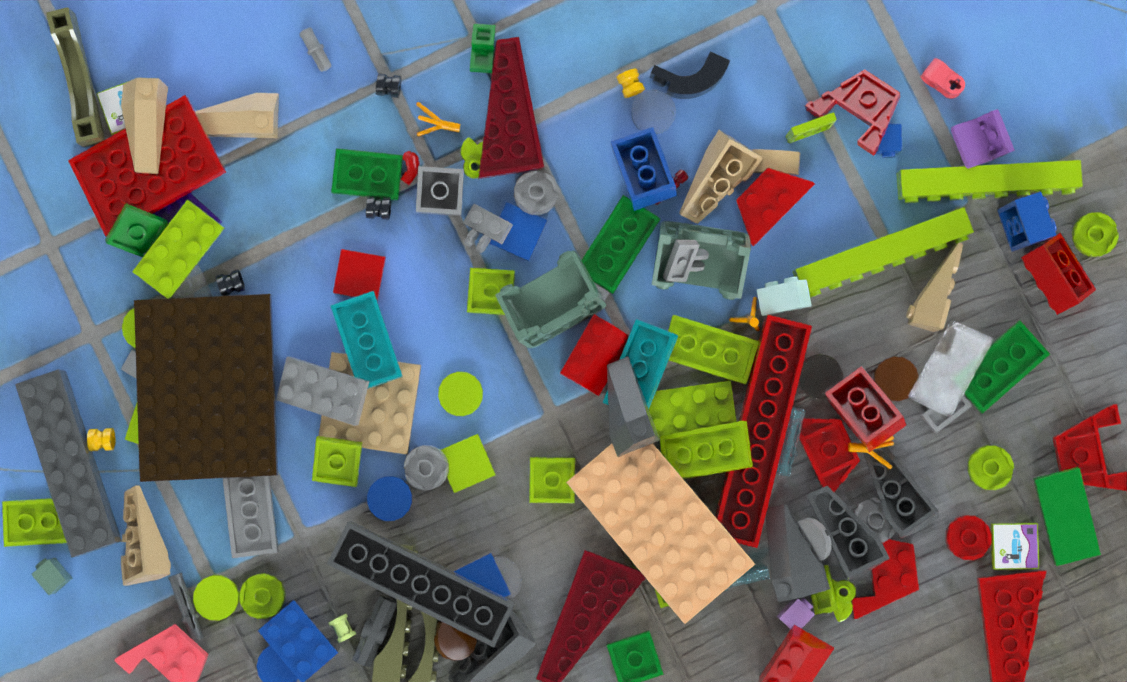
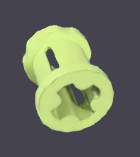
(342, 628)

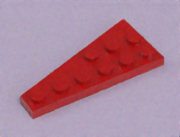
(1010, 621)

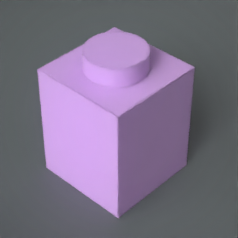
(797, 613)

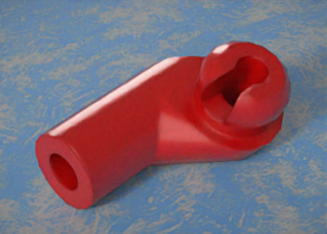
(412, 164)

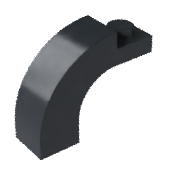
(694, 85)

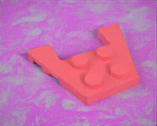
(170, 653)

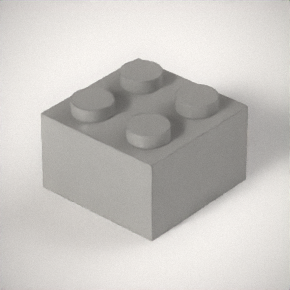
(439, 191)

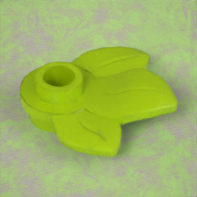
(471, 154)
(844, 602)

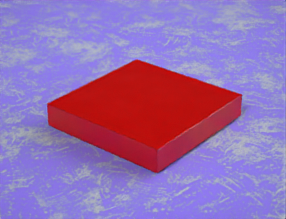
(358, 273)

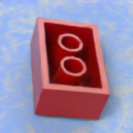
(865, 409)

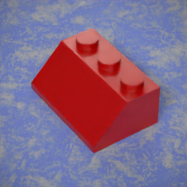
(1058, 274)
(596, 349)
(797, 658)

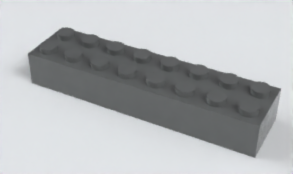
(68, 463)
(421, 583)

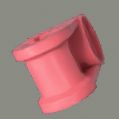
(941, 78)

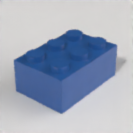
(643, 168)
(1027, 221)
(298, 641)

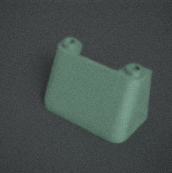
(726, 260)
(551, 301)

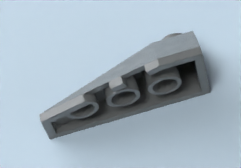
(629, 415)
(852, 542)
(488, 660)

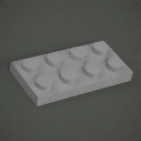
(322, 390)
(250, 516)

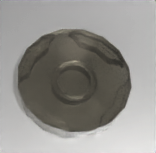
(819, 375)

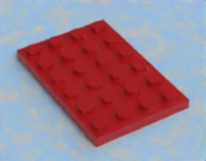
(185, 165)

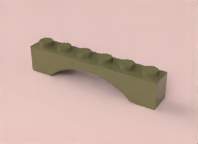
(84, 108)
(390, 661)
(425, 670)

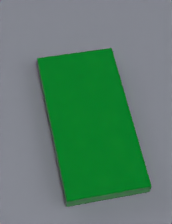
(618, 244)
(1004, 366)
(1067, 516)

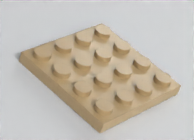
(385, 414)

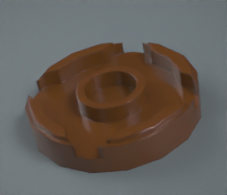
(896, 377)
(453, 643)

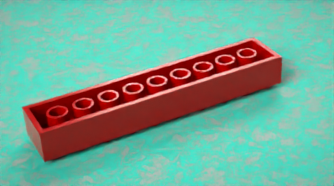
(767, 415)

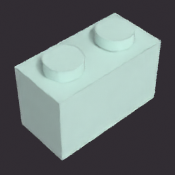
(784, 297)

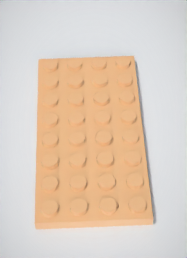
(662, 527)

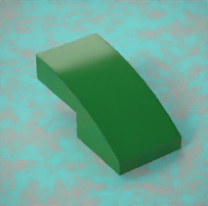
(482, 48)

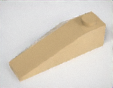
(144, 116)
(243, 117)
(720, 171)
(932, 304)
(145, 551)

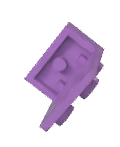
(982, 139)

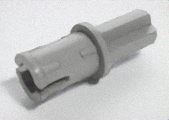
(315, 49)

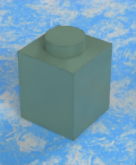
(51, 575)

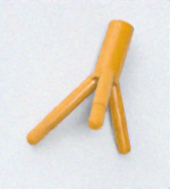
(440, 124)
(751, 319)
(859, 447)

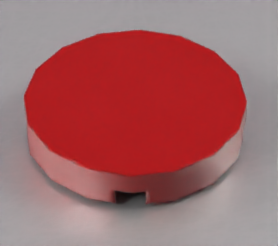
(968, 537)

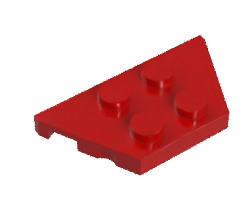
(769, 201)
(827, 450)

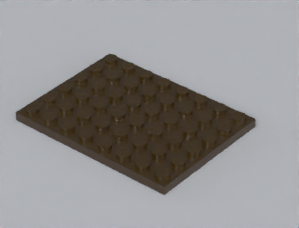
(205, 387)

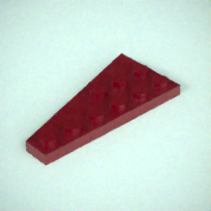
(510, 125)
(591, 604)

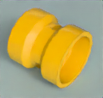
(630, 83)
(98, 439)

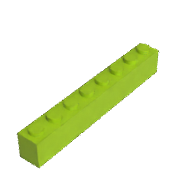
(989, 180)
(886, 250)

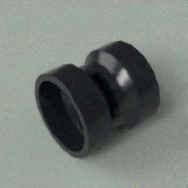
(388, 85)
(378, 208)
(230, 283)

